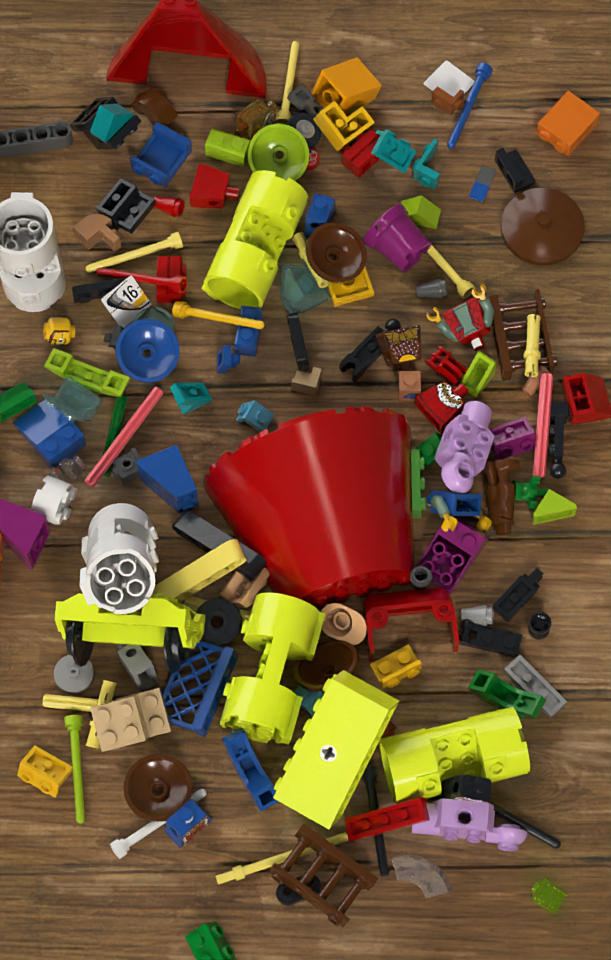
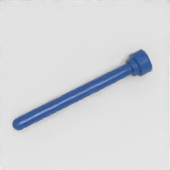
(483, 73)

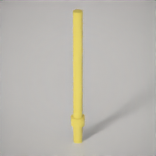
(240, 872)

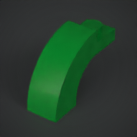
(502, 695)

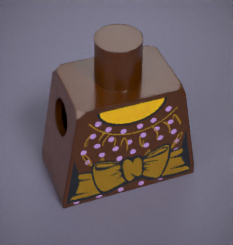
(401, 346)

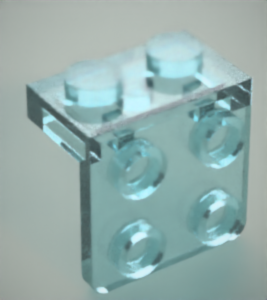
(74, 400)

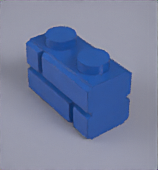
(247, 337)

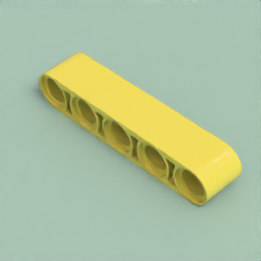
(202, 571)

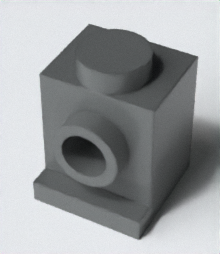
(129, 473)

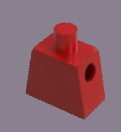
(212, 188)

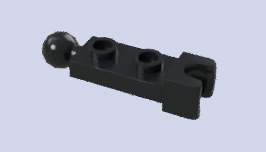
(366, 352)
(558, 418)

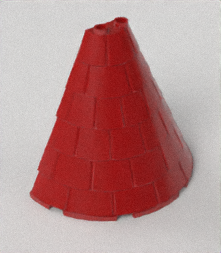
(191, 30)

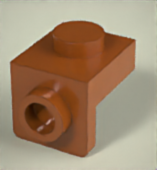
(446, 102)

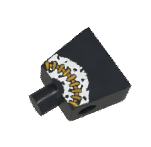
(468, 788)

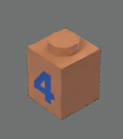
(409, 385)

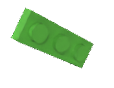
(418, 483)

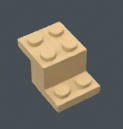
(131, 719)

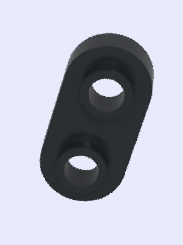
(295, 898)

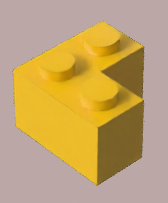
(342, 129)

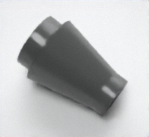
(432, 289)
(420, 577)

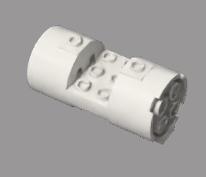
(29, 254)
(119, 559)

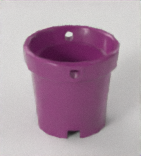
(397, 238)

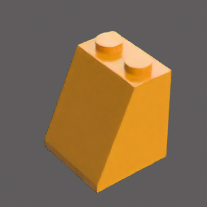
(348, 85)

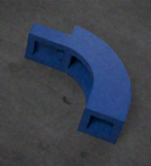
(249, 769)

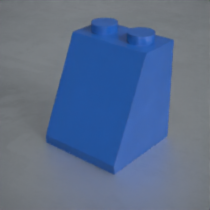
(169, 478)

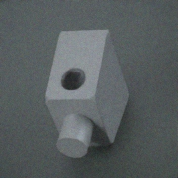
(137, 666)

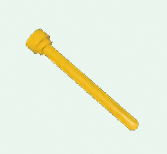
(182, 310)

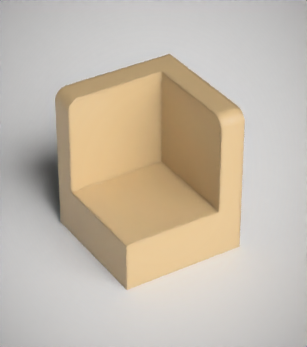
(307, 382)

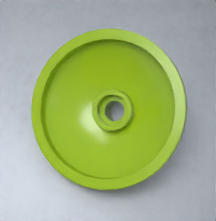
(277, 138)

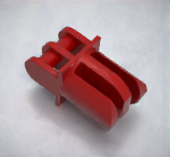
(447, 367)

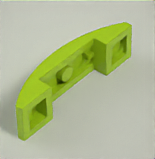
(92, 378)

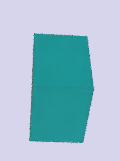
(109, 120)

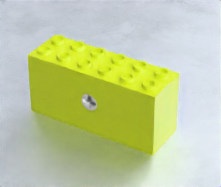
(335, 748)

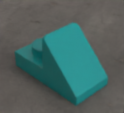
(190, 396)

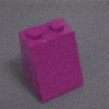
(23, 531)

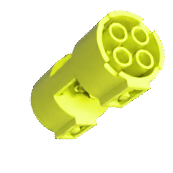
(254, 242)
(281, 630)
(479, 747)

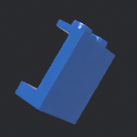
(162, 155)

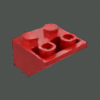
(586, 398)

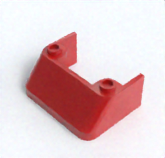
(381, 606)

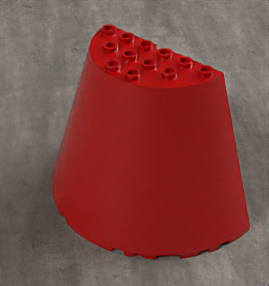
(323, 503)

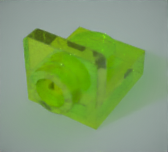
(547, 896)

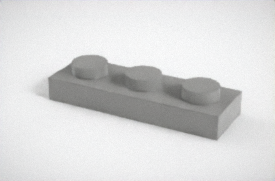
(531, 681)

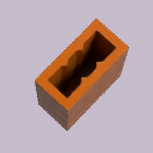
(567, 123)

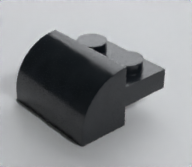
(126, 206)

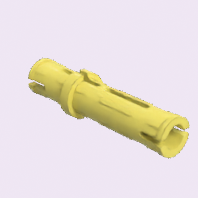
(300, 241)
(532, 351)
(109, 688)

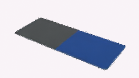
(482, 183)

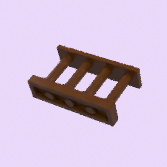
(504, 346)
(343, 864)

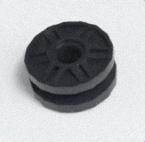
(232, 621)

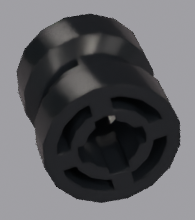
(539, 621)

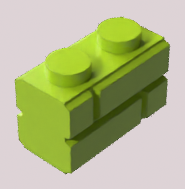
(227, 147)

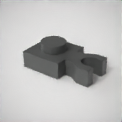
(304, 100)

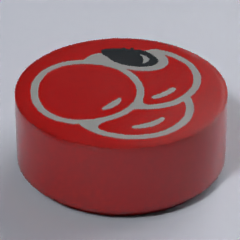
(313, 159)

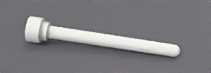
(121, 846)

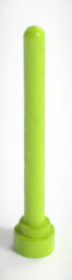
(73, 724)

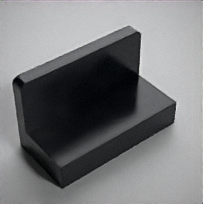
(514, 169)

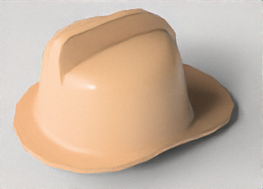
(344, 623)

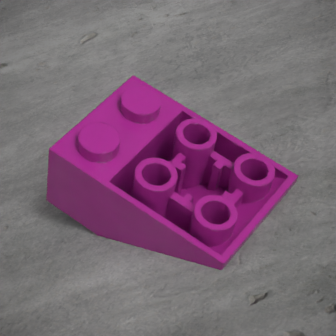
(453, 553)

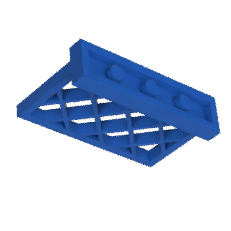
(213, 693)

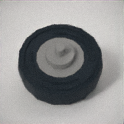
(307, 127)

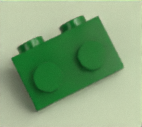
(210, 943)

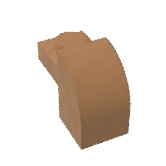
(96, 228)

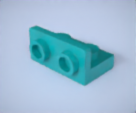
(392, 151)

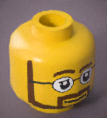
(58, 331)

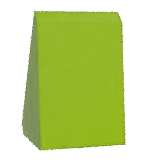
(422, 211)
(479, 374)
(553, 508)

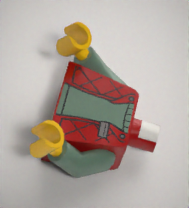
(467, 321)

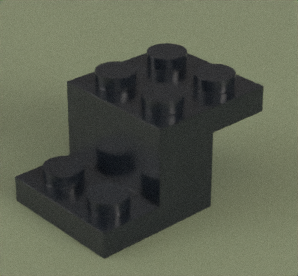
(86, 119)

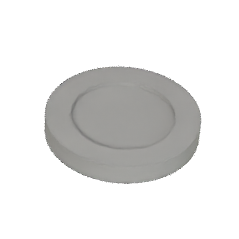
(71, 677)

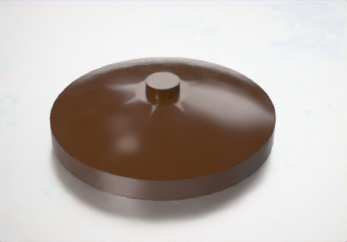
(542, 226)

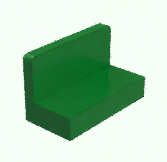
(15, 401)

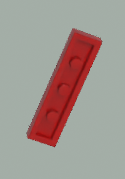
(387, 819)

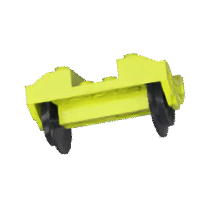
(161, 625)

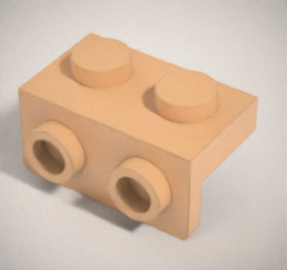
(242, 590)

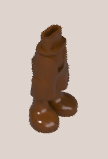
(502, 494)

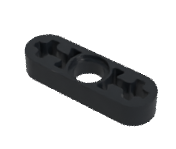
(298, 341)

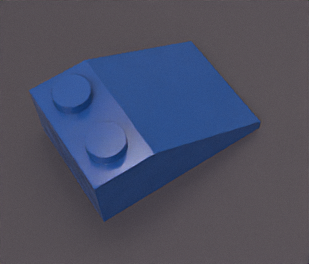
(50, 433)

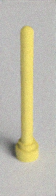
(284, 114)
(172, 241)
(464, 287)

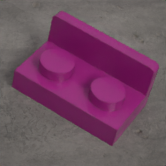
(513, 438)

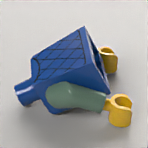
(454, 504)

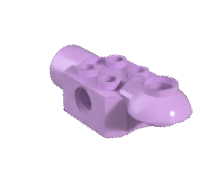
(465, 446)
(445, 819)

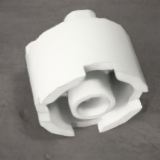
(54, 500)

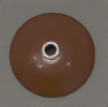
(343, 245)
(329, 659)
(153, 773)

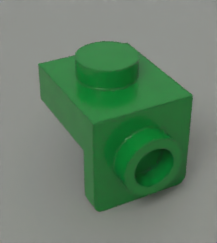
(429, 448)

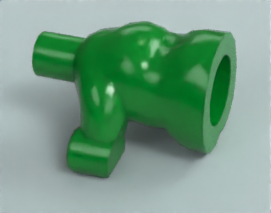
(529, 491)

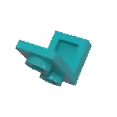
(423, 174)

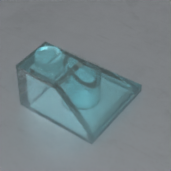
(300, 290)

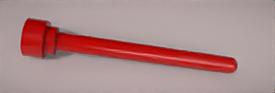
(177, 283)

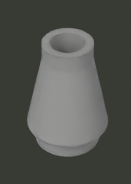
(478, 615)

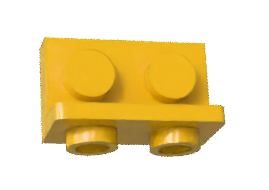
(396, 667)
(44, 771)

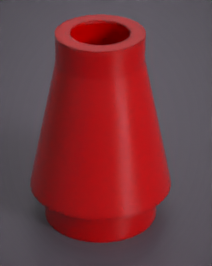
(170, 205)

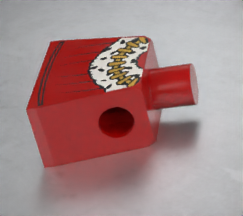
(441, 404)

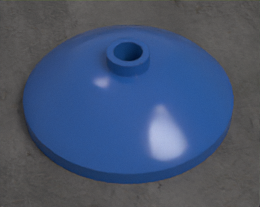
(151, 336)

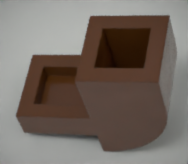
(155, 107)

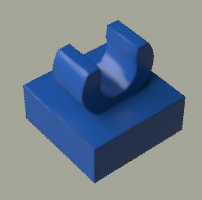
(226, 359)

